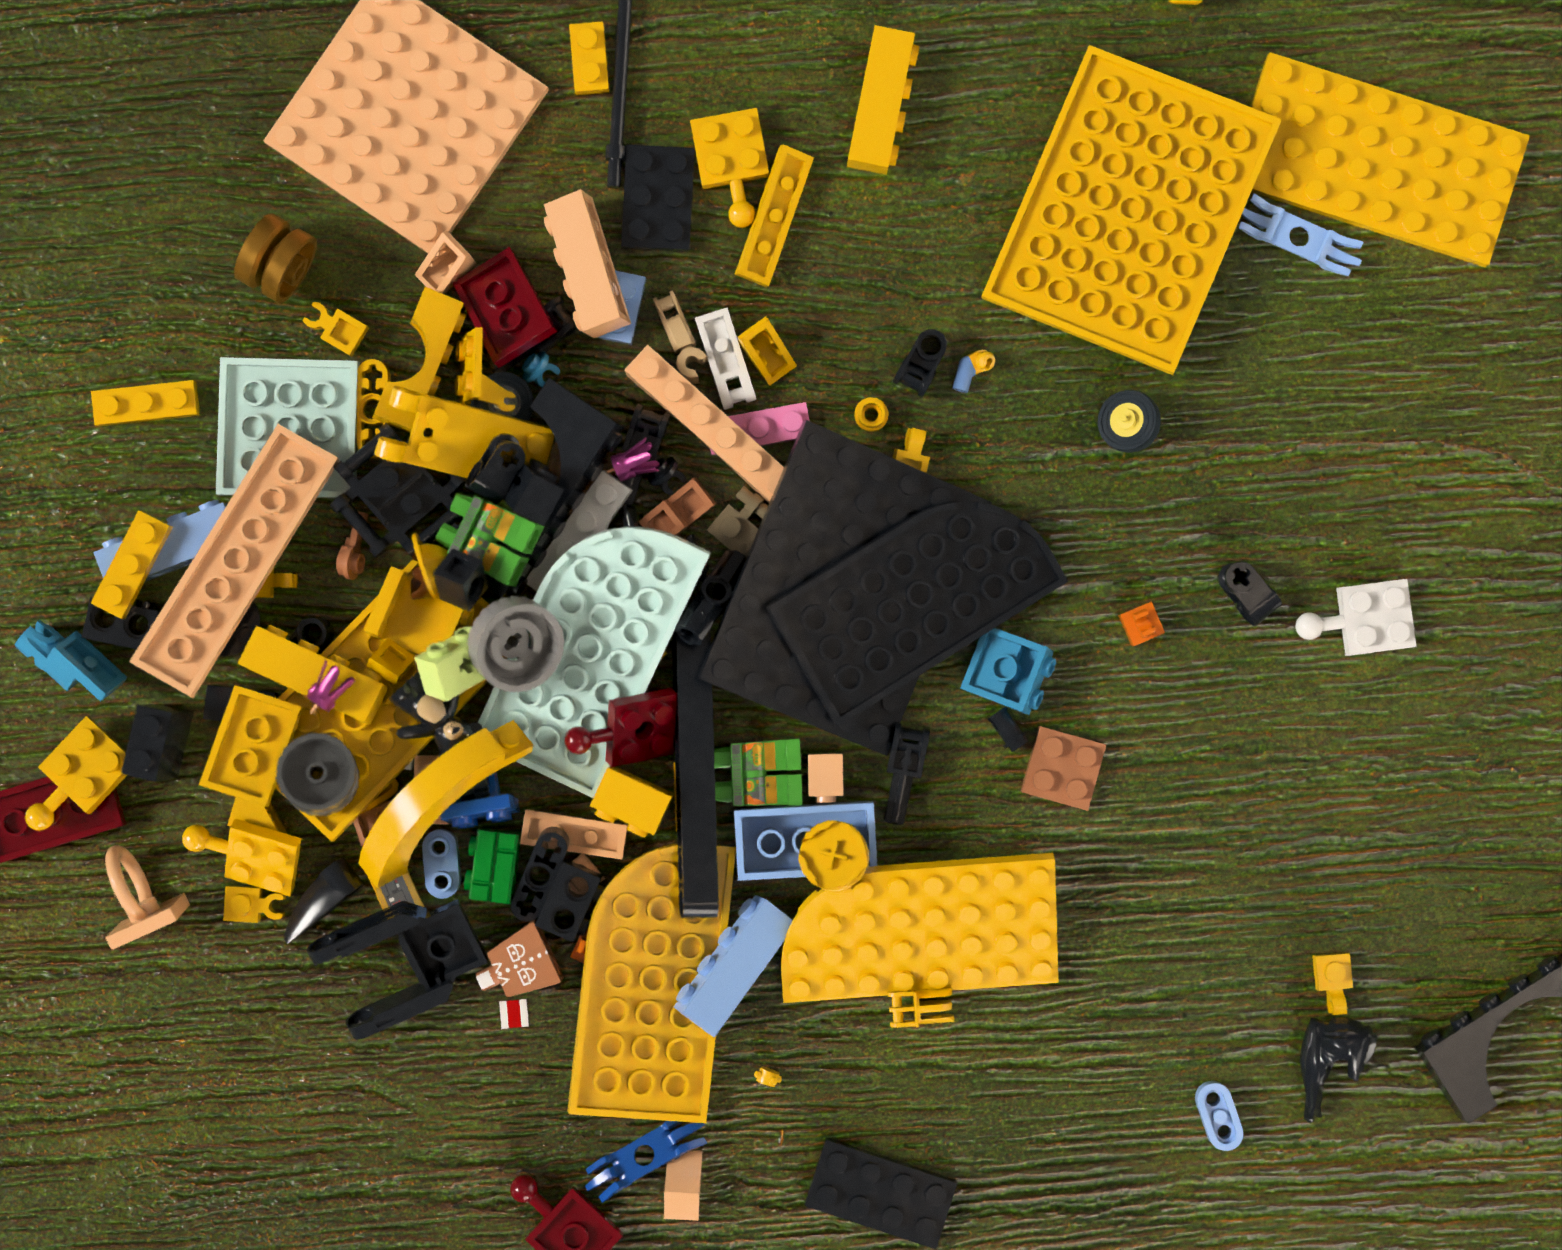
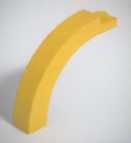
(431, 793)

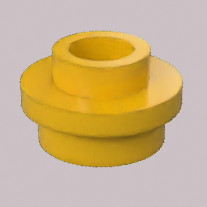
(871, 403)

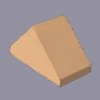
(445, 264)
(683, 1187)

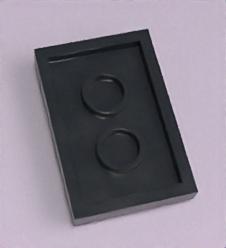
(658, 198)

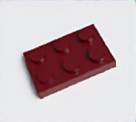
(505, 306)

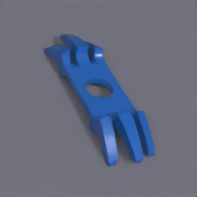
(624, 1159)

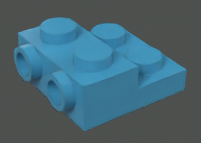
(1009, 670)

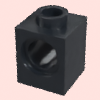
(460, 579)

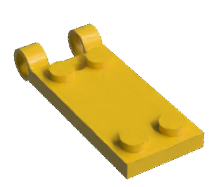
(457, 435)

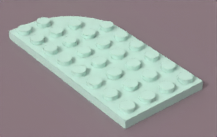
(617, 613)

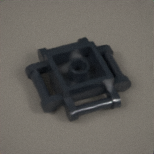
(397, 495)

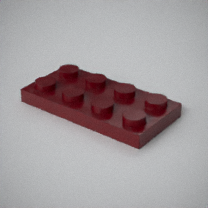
(68, 825)

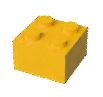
(632, 801)

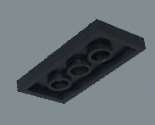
(880, 1193)

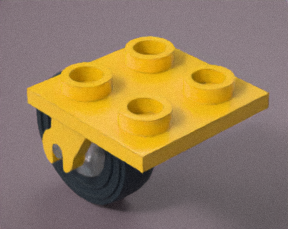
(496, 392)

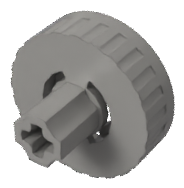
(502, 632)

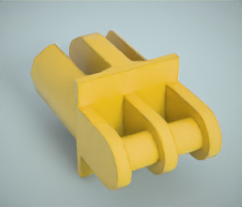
(921, 1007)

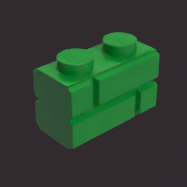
(493, 865)

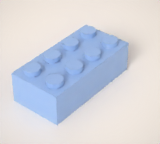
(772, 836)

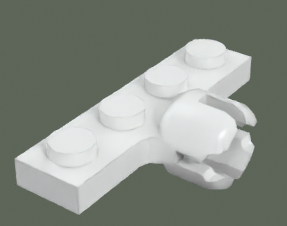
(589, 518)

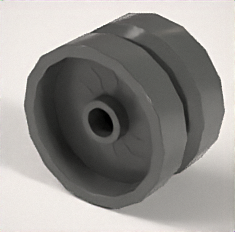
(319, 754)

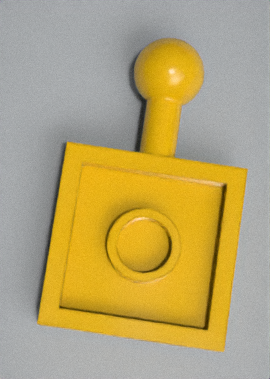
(731, 153)
(83, 768)
(253, 854)

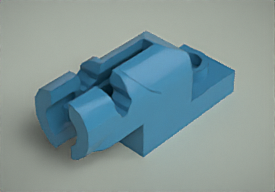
(70, 660)

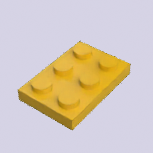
(250, 745)

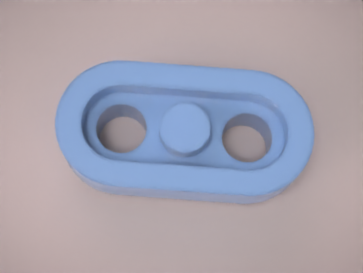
(441, 863)
(1219, 1114)

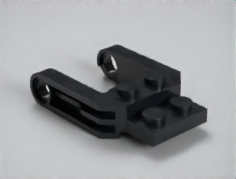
(436, 945)

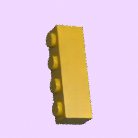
(881, 100)
(300, 666)

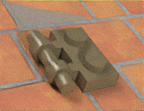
(733, 526)

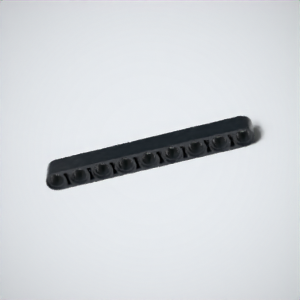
(695, 782)

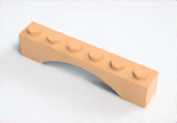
(706, 421)

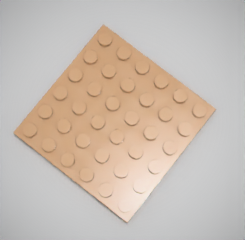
(406, 117)

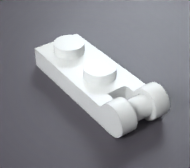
(725, 357)

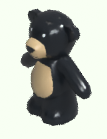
(433, 714)

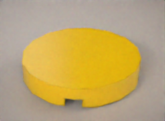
(833, 855)

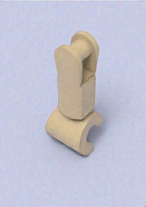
(680, 337)

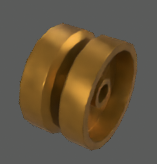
(275, 258)

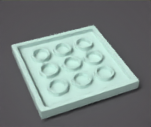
(300, 394)

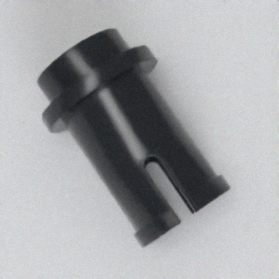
(1008, 729)

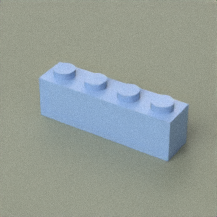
(181, 545)
(733, 965)

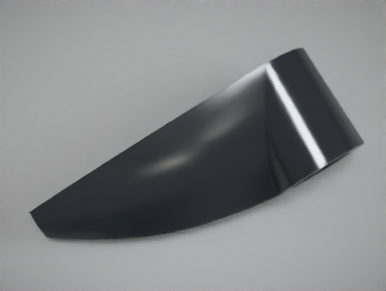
(325, 894)

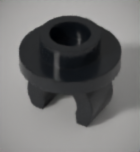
(667, 470)

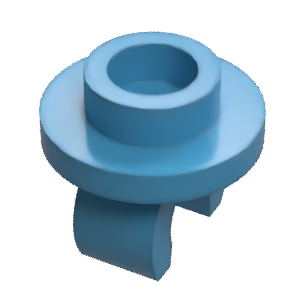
(535, 366)

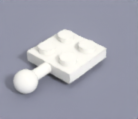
(1371, 618)

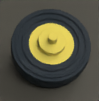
(1129, 421)

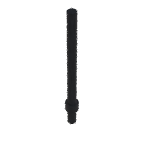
(616, 150)

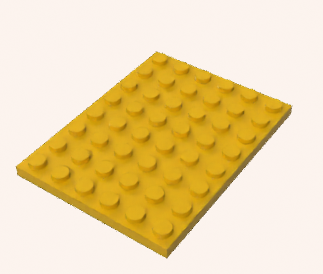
(1131, 209)

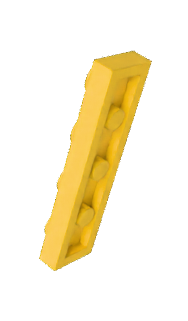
(774, 215)

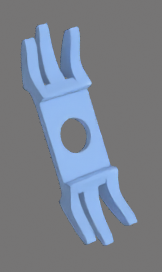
(1318, 244)

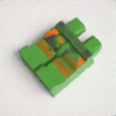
(482, 528)
(749, 773)

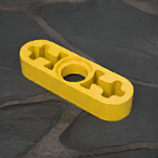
(365, 384)

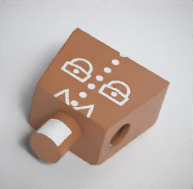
(521, 963)

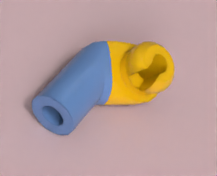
(970, 366)

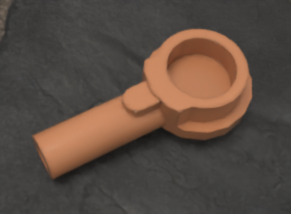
(349, 558)

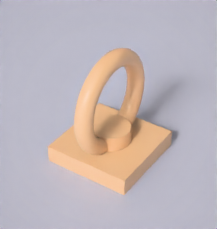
(145, 915)

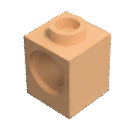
(825, 776)

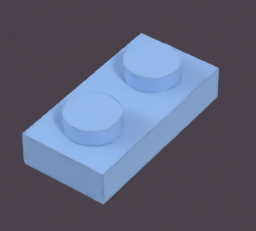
(632, 289)

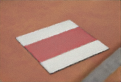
(514, 1013)

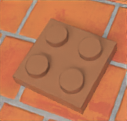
(1063, 768)

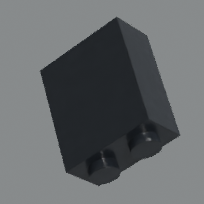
(157, 742)

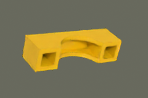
(435, 321)

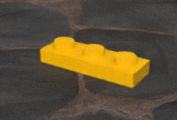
(145, 403)
(131, 564)

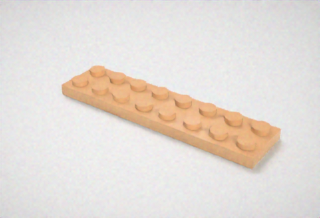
(234, 561)

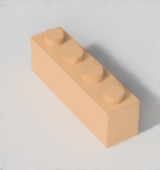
(586, 264)

